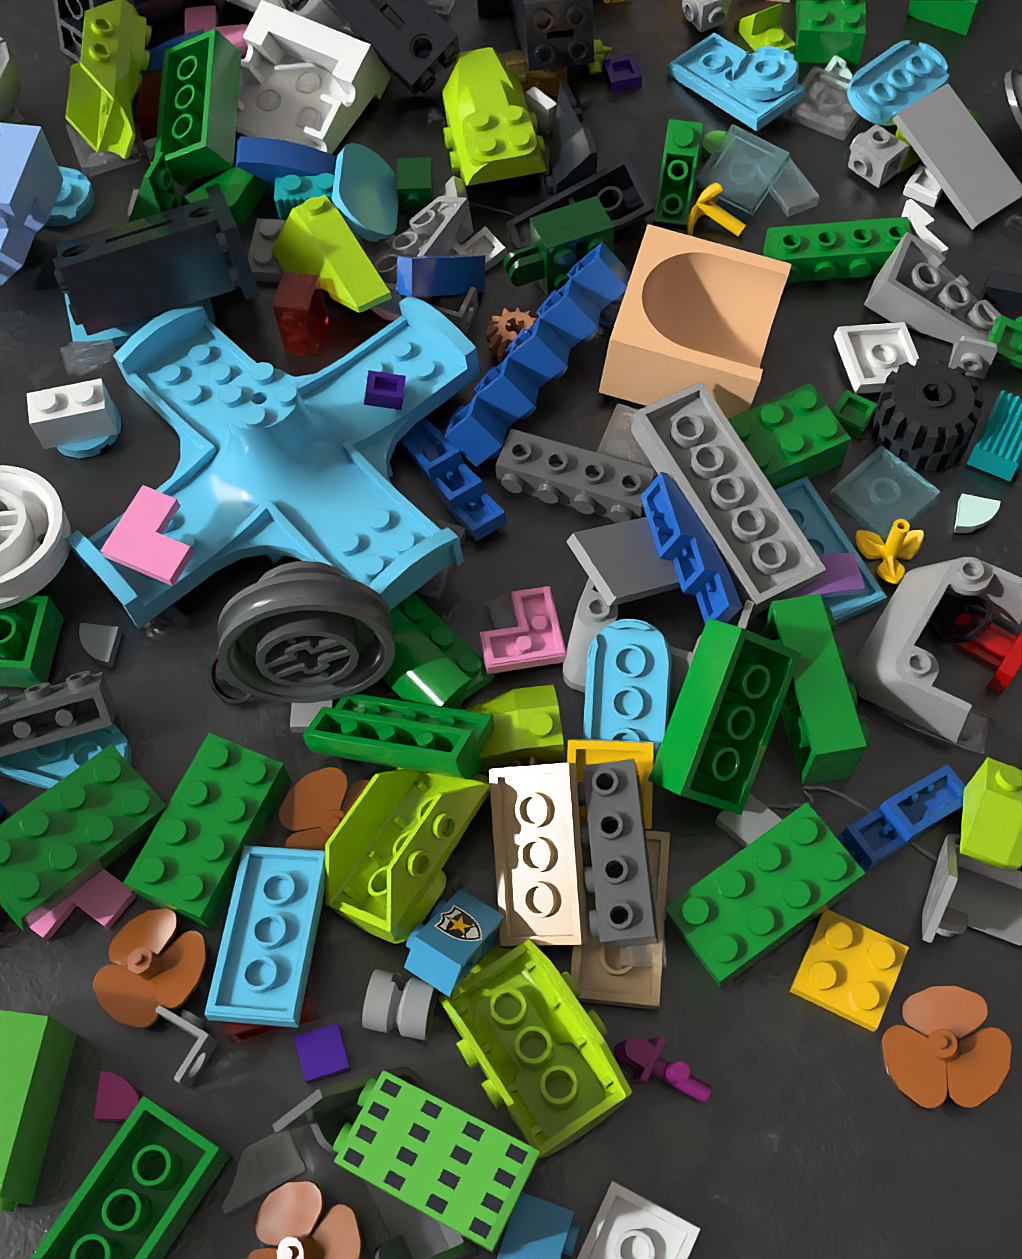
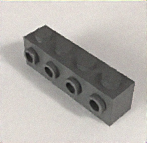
(573, 476)
(55, 712)
(618, 854)

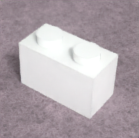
(71, 413)

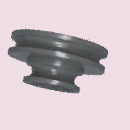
(305, 635)

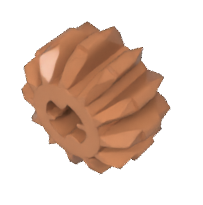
(505, 329)

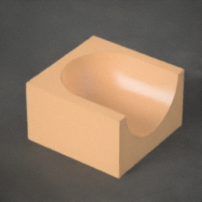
(693, 318)

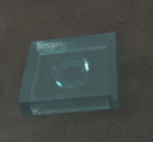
(744, 168)
(882, 492)

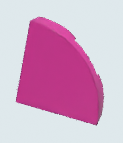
(115, 1098)

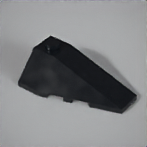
(572, 146)
(615, 187)

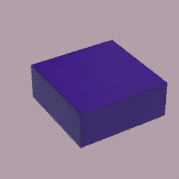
(622, 73)
(384, 390)
(322, 1053)

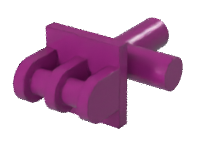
(645, 1059)

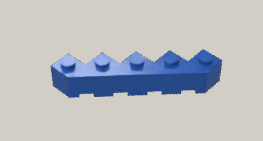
(538, 355)

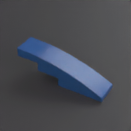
(452, 480)
(686, 542)
(903, 818)

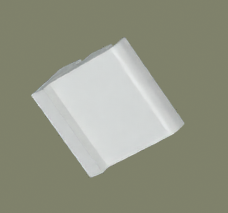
(304, 80)

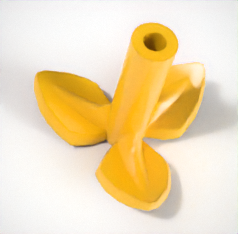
(707, 206)
(899, 544)

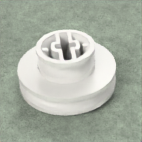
(27, 515)

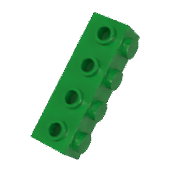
(835, 248)

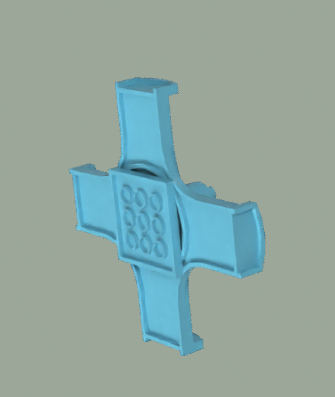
(288, 458)

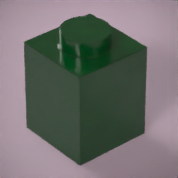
(414, 184)

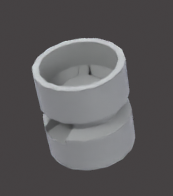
(399, 1004)

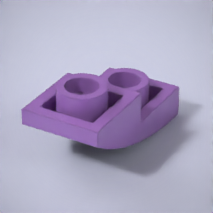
(839, 579)

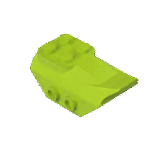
(108, 76)
(489, 121)
(393, 847)
(536, 1046)

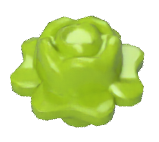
(600, 53)

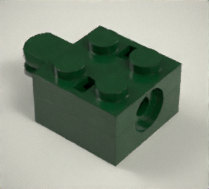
(558, 243)

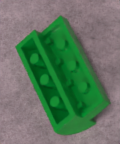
(431, 659)
(402, 735)

